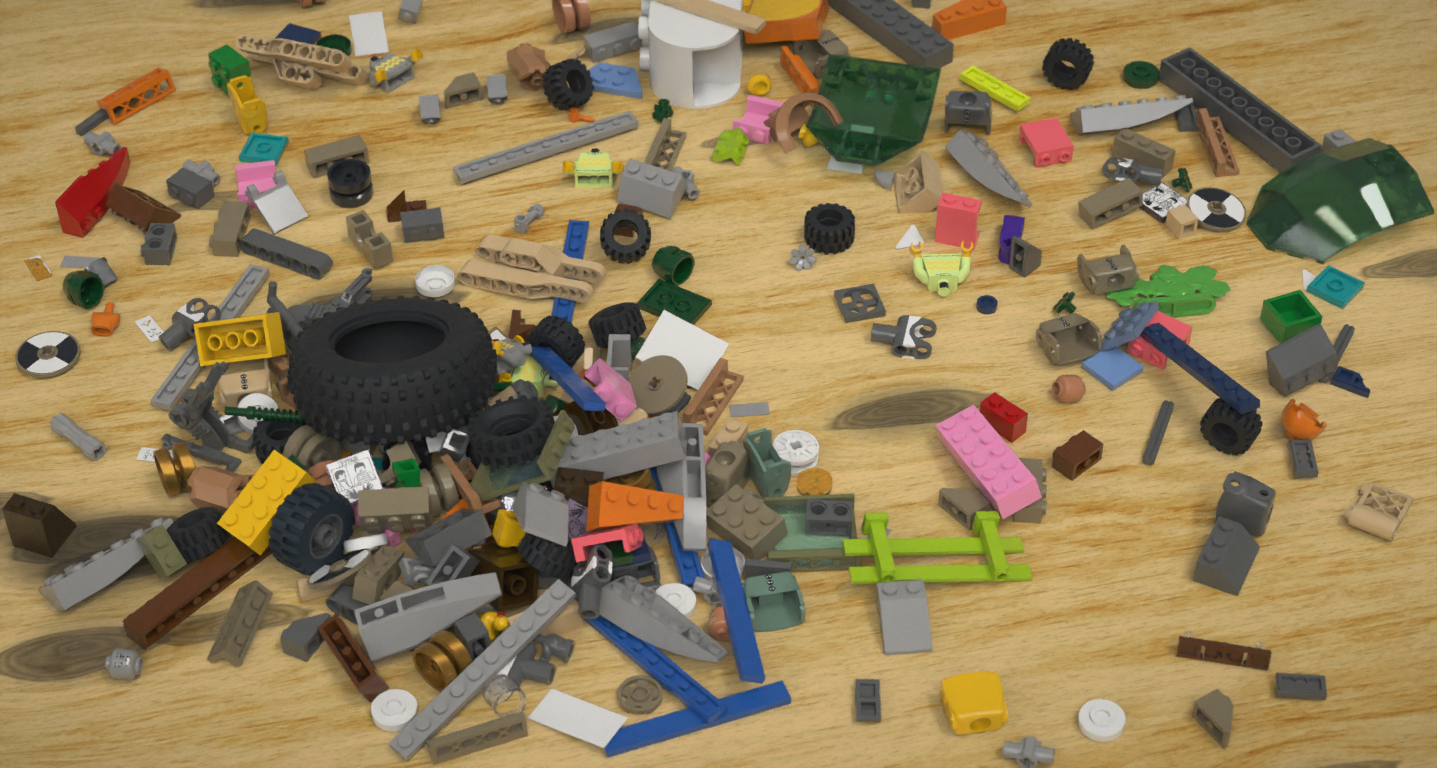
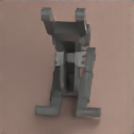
(298, 316)
(204, 422)

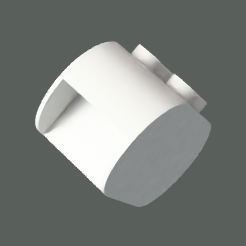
(690, 56)

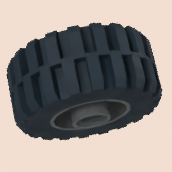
(311, 528)

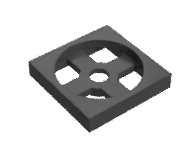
(855, 293)

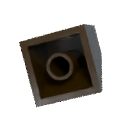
(589, 421)
(576, 483)
(36, 525)
(515, 575)

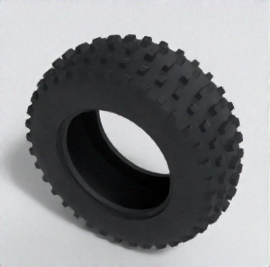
(392, 370)

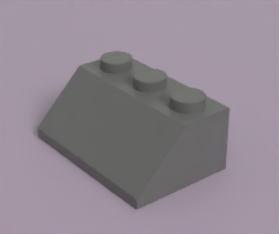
(1301, 360)
(461, 528)
(1226, 557)

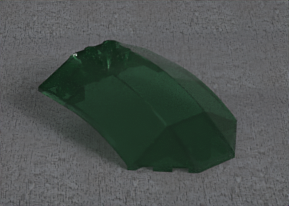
(881, 108)
(1337, 200)

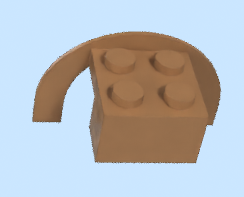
(793, 116)

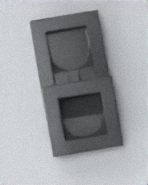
(868, 700)

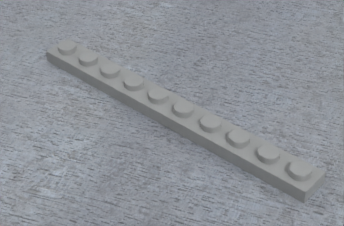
(545, 147)
(189, 364)
(486, 665)

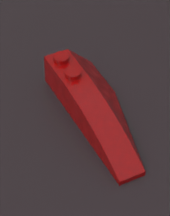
(86, 197)

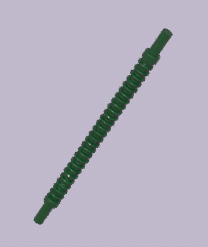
(252, 413)

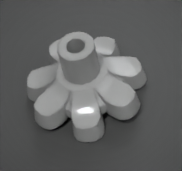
(802, 261)

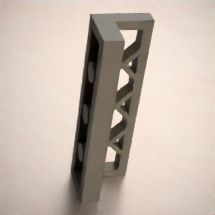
(662, 142)
(241, 624)
(477, 738)

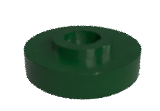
(337, 42)
(1141, 74)

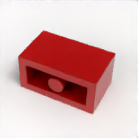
(1004, 417)

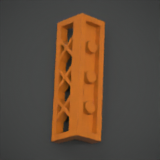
(799, 72)
(133, 89)

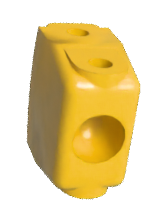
(253, 112)
(973, 702)

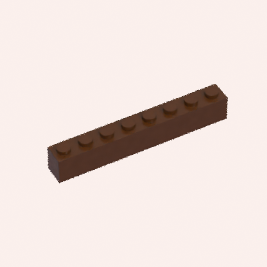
(191, 592)

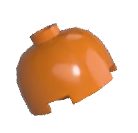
(1301, 421)

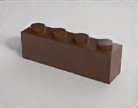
(353, 658)

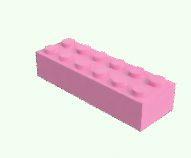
(988, 461)

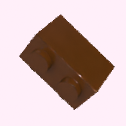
(1077, 455)

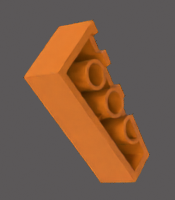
(969, 17)
(622, 505)

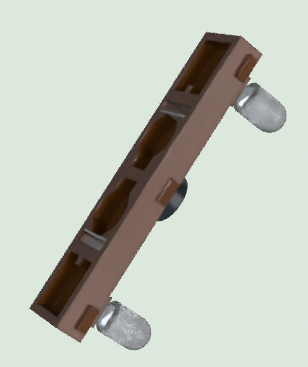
(1224, 652)

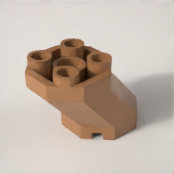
(528, 65)
(216, 487)

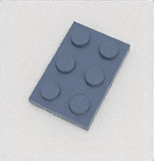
(1129, 324)

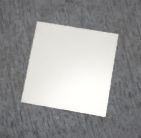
(687, 343)

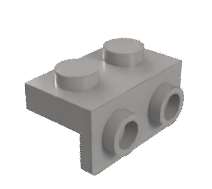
(415, 571)

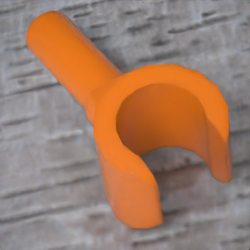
(574, 116)

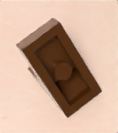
(400, 205)
(518, 326)

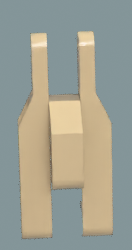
(293, 57)
(546, 260)

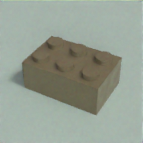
(395, 509)
(746, 523)

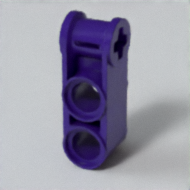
(1011, 226)

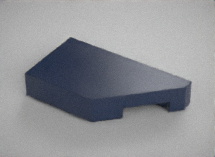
(1350, 381)

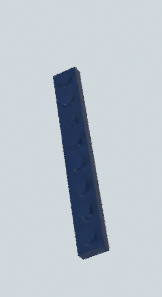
(1200, 368)

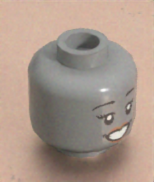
(124, 664)

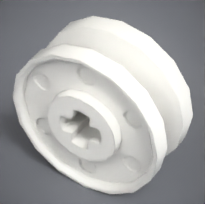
(797, 448)

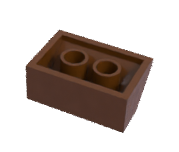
(139, 207)

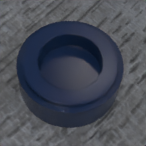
(987, 304)

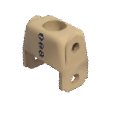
(239, 385)

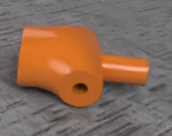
(105, 322)

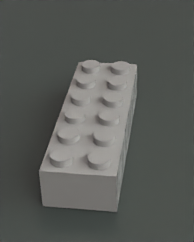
(627, 447)

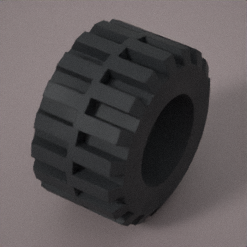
(1072, 52)
(578, 79)
(630, 220)
(829, 228)
(617, 319)
(560, 337)
(1229, 429)
(272, 436)
(198, 533)
(548, 556)

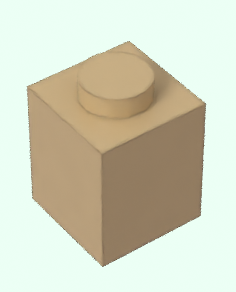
(1181, 222)

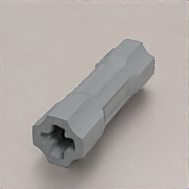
(88, 444)

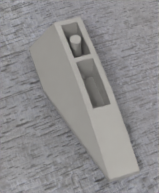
(1126, 115)
(985, 166)
(688, 479)
(93, 575)
(416, 615)
(656, 620)

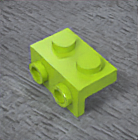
(731, 145)

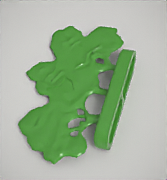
(1174, 284)

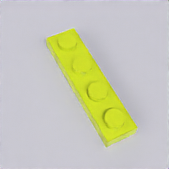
(995, 88)

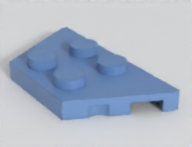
(616, 80)

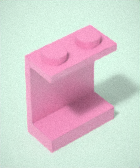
(752, 121)
(257, 173)
(612, 389)

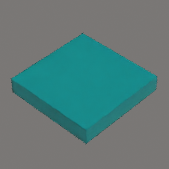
(263, 148)
(1335, 287)

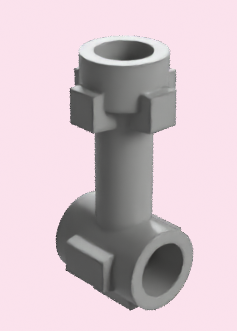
(522, 221)

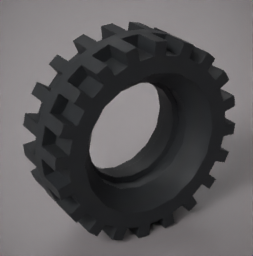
(490, 426)

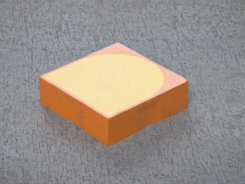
(788, 20)

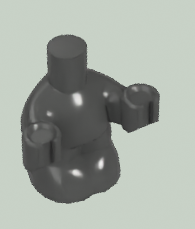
(555, 645)

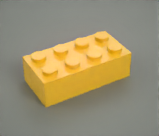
(240, 339)
(258, 502)

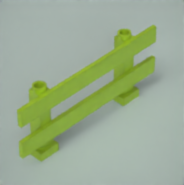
(882, 549)

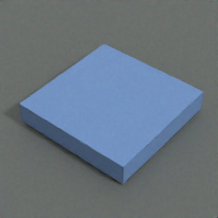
(1112, 367)

